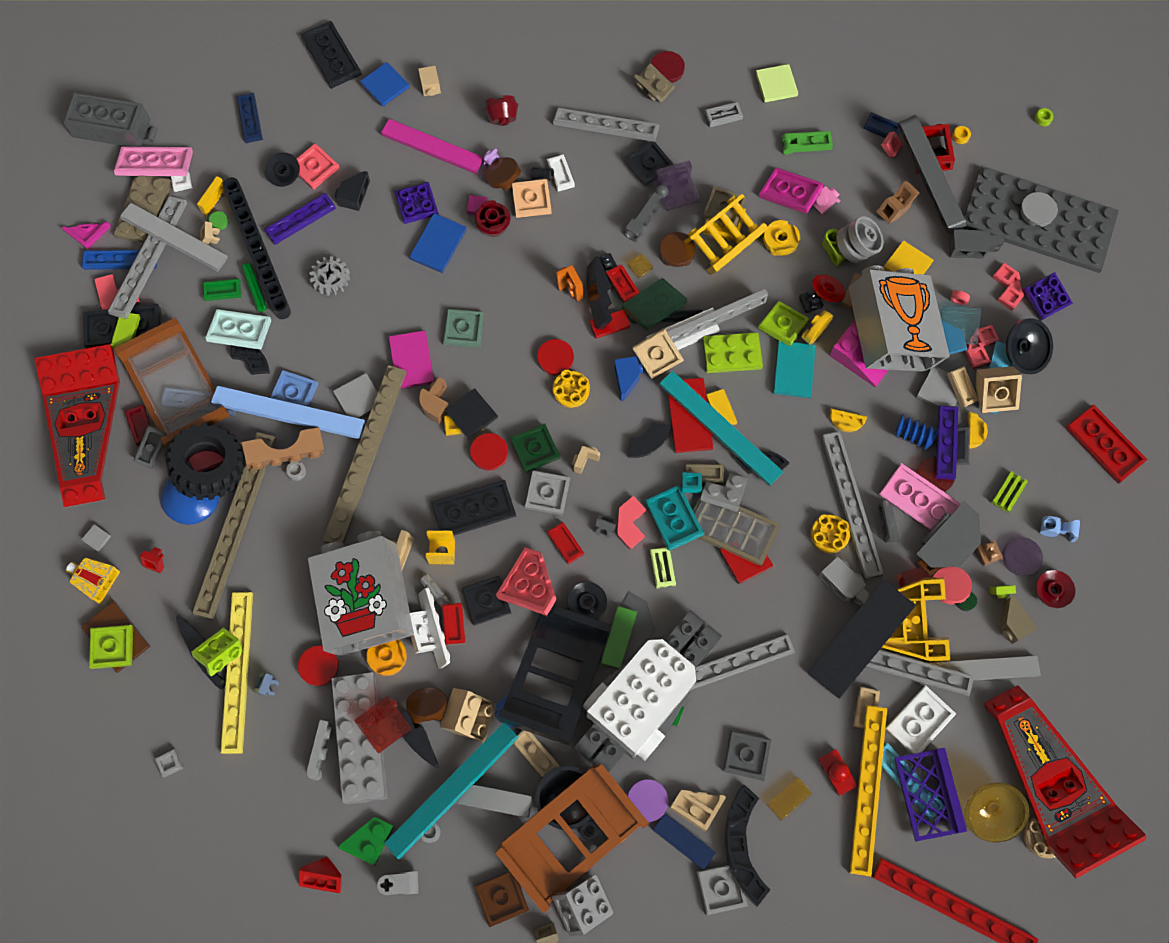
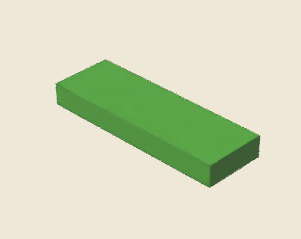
(619, 637)

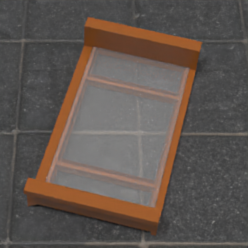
(170, 379)

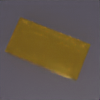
(789, 798)

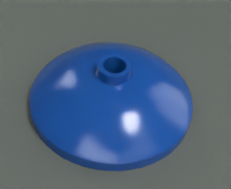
(186, 509)

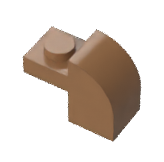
(898, 203)
(431, 403)

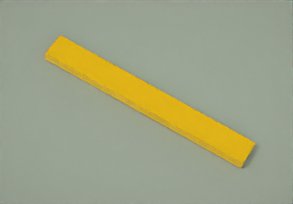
(868, 791)

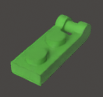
(807, 142)

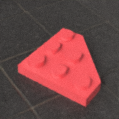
(529, 583)

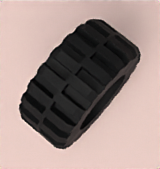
(204, 483)

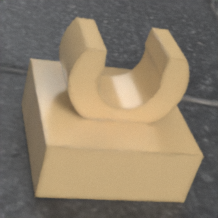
(207, 232)

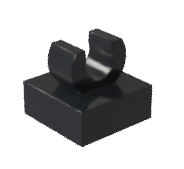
(607, 262)
(811, 301)

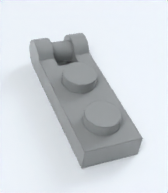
(319, 751)

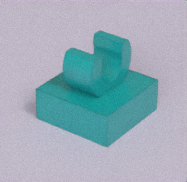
(691, 482)

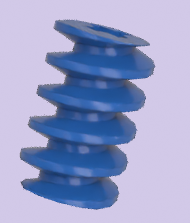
(915, 432)

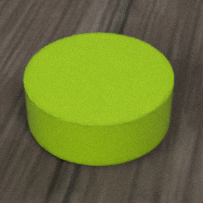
(1044, 117)

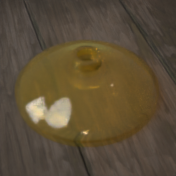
(1003, 820)

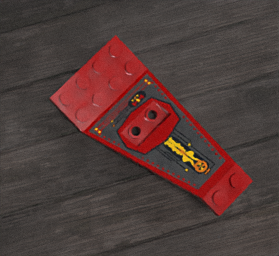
(76, 385)
(1080, 822)

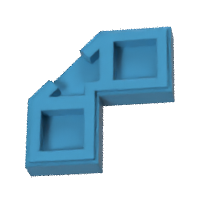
(954, 338)

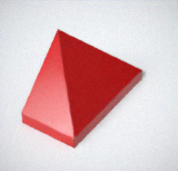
(321, 876)

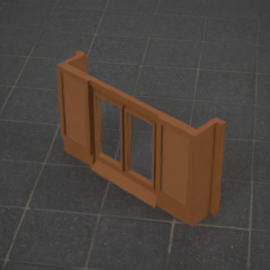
(536, 865)

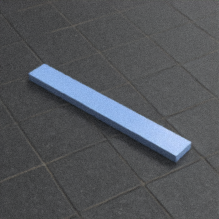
(288, 412)

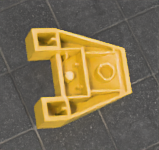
(912, 634)

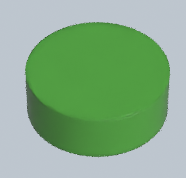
(219, 220)

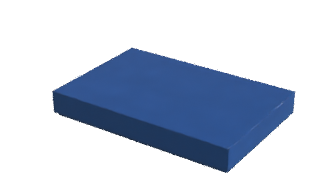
(438, 243)

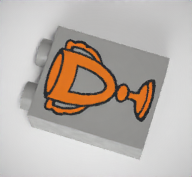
(898, 320)

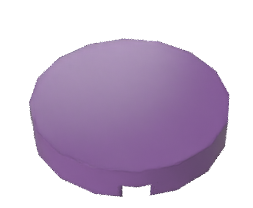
(649, 799)

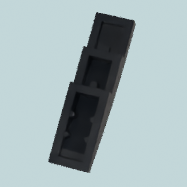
(598, 293)
(193, 640)

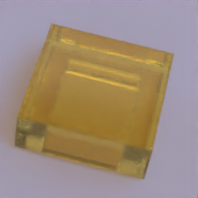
(640, 265)

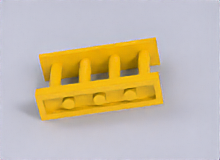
(741, 240)

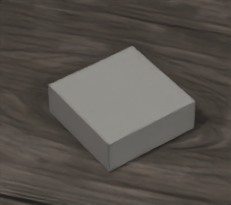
(96, 538)
(169, 763)

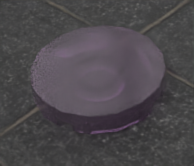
(1022, 556)

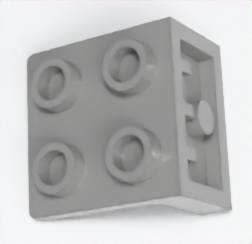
(583, 906)

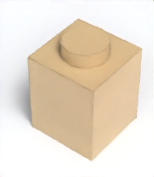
(429, 81)

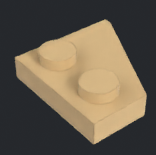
(697, 807)

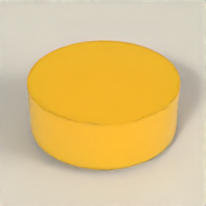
(961, 134)

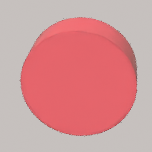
(960, 297)

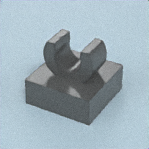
(606, 523)

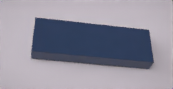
(249, 117)
(684, 841)

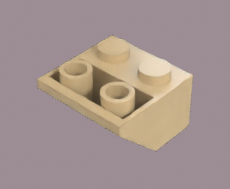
(468, 715)

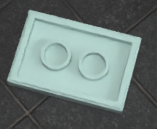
(238, 329)

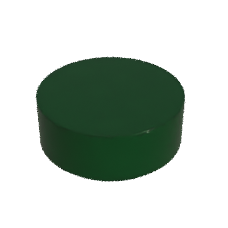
(969, 603)

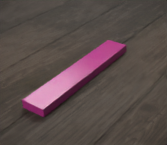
(432, 146)

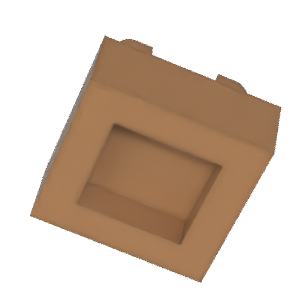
(989, 553)

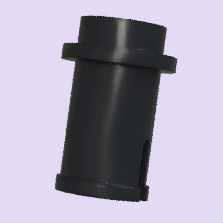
(542, 173)

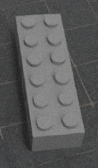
(359, 763)

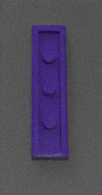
(300, 218)
(947, 442)

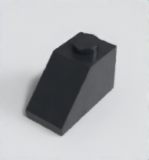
(352, 191)

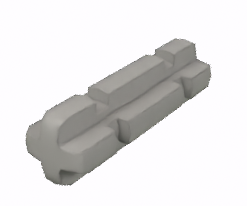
(437, 594)

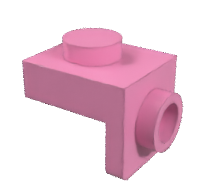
(826, 199)

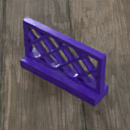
(945, 785)

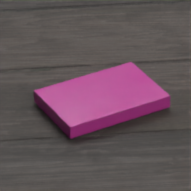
(791, 190)
(412, 354)

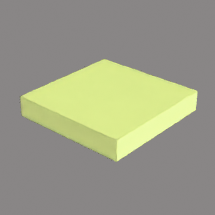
(776, 83)

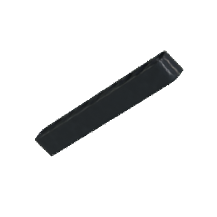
(260, 254)

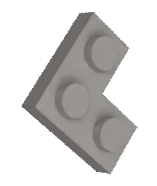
(727, 496)

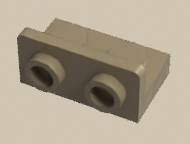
(655, 83)

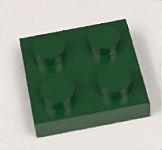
(535, 448)

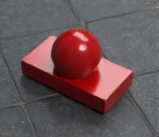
(837, 772)

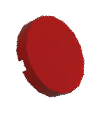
(555, 356)
(489, 451)
(318, 666)

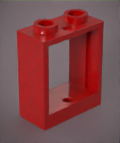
(947, 161)

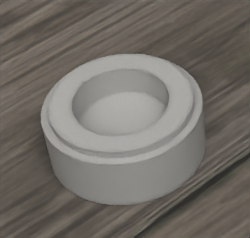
(296, 471)
(432, 834)

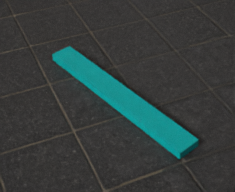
(721, 428)
(451, 790)

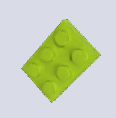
(732, 352)

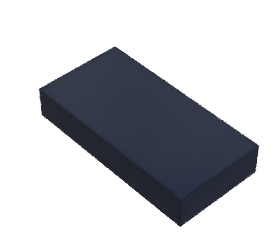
(880, 125)

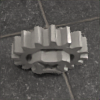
(327, 274)

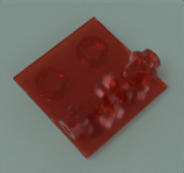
(383, 724)

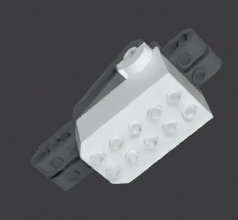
(645, 695)

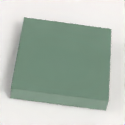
(463, 328)

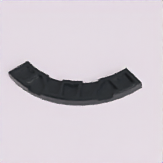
(737, 847)

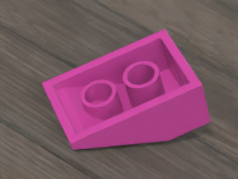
(849, 354)

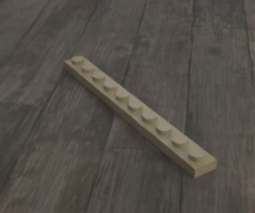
(365, 455)
(230, 538)

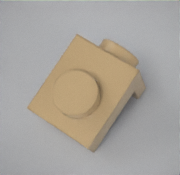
(580, 460)

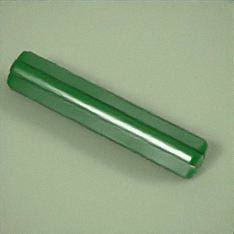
(254, 287)

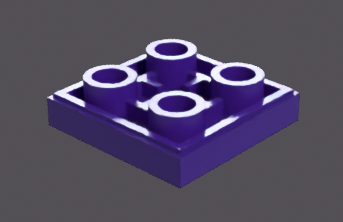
(416, 202)
(1047, 296)

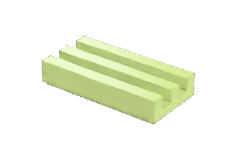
(665, 583)

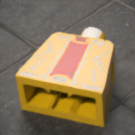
(92, 578)

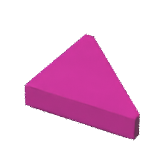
(87, 233)

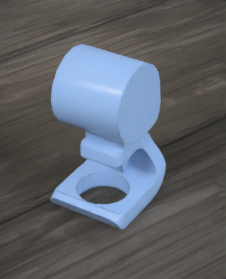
(1052, 526)

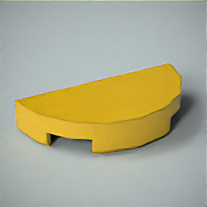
(846, 421)
(978, 429)

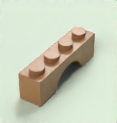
(259, 454)

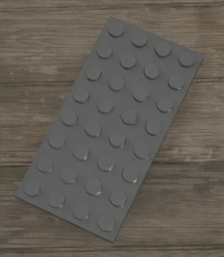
(1075, 236)

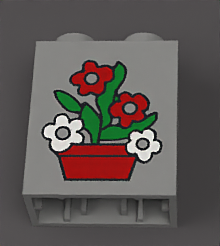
(360, 594)

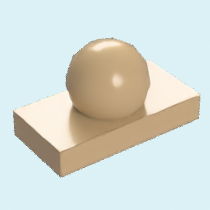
(403, 545)

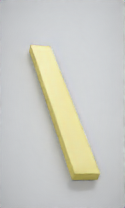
(237, 675)

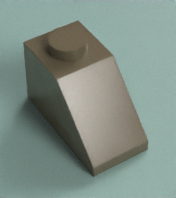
(1015, 621)

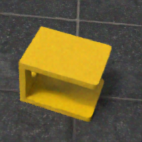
(441, 539)

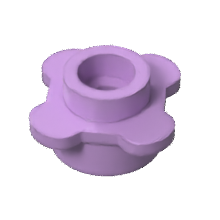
(490, 157)

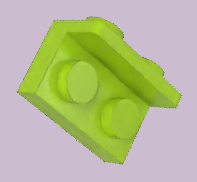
(218, 651)

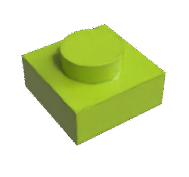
(1002, 591)

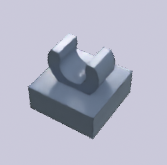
(263, 683)

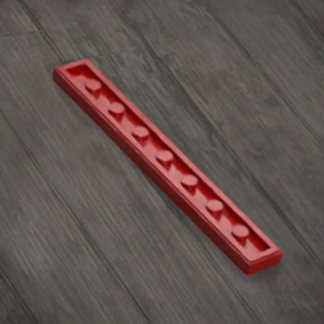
(949, 904)

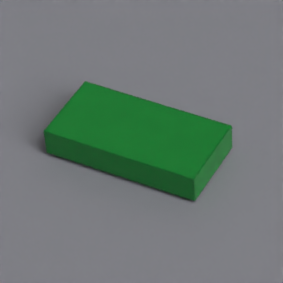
(222, 289)

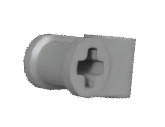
(403, 883)

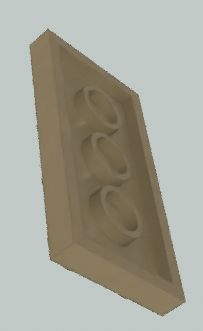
(150, 195)

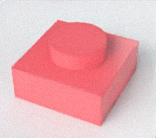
(891, 144)

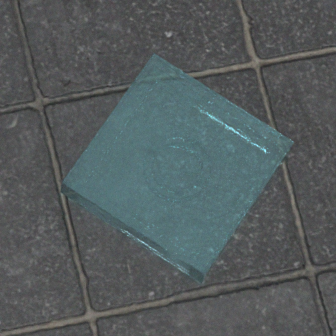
(964, 319)

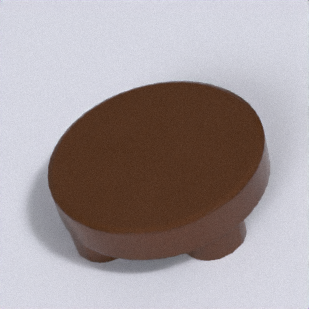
(502, 173)
(675, 251)
(426, 705)

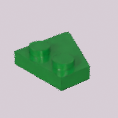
(368, 841)

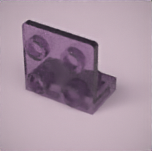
(679, 183)

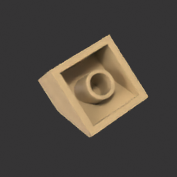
(998, 389)

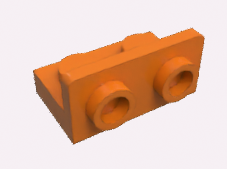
(569, 279)

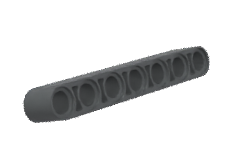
(931, 174)

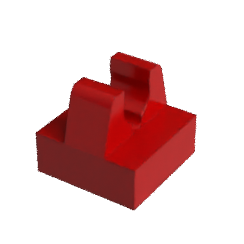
(153, 560)

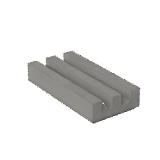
(724, 117)

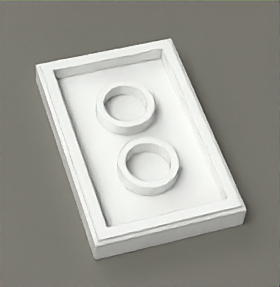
(920, 721)

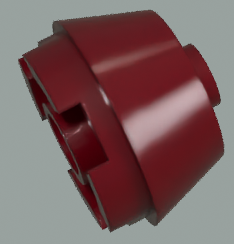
(501, 110)
(492, 218)

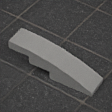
(497, 801)

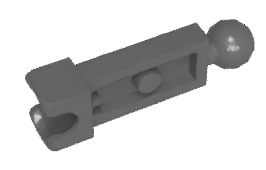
(636, 226)

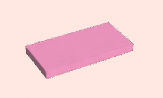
(153, 161)
(917, 497)

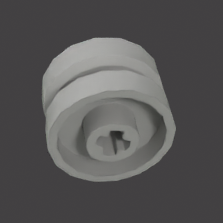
(860, 239)

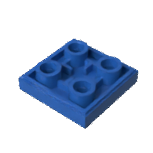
(384, 84)

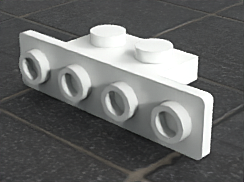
(427, 630)

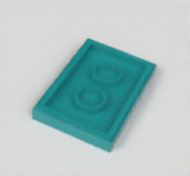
(794, 370)
(674, 517)

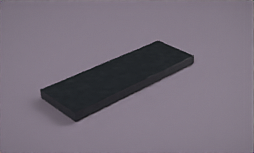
(861, 639)

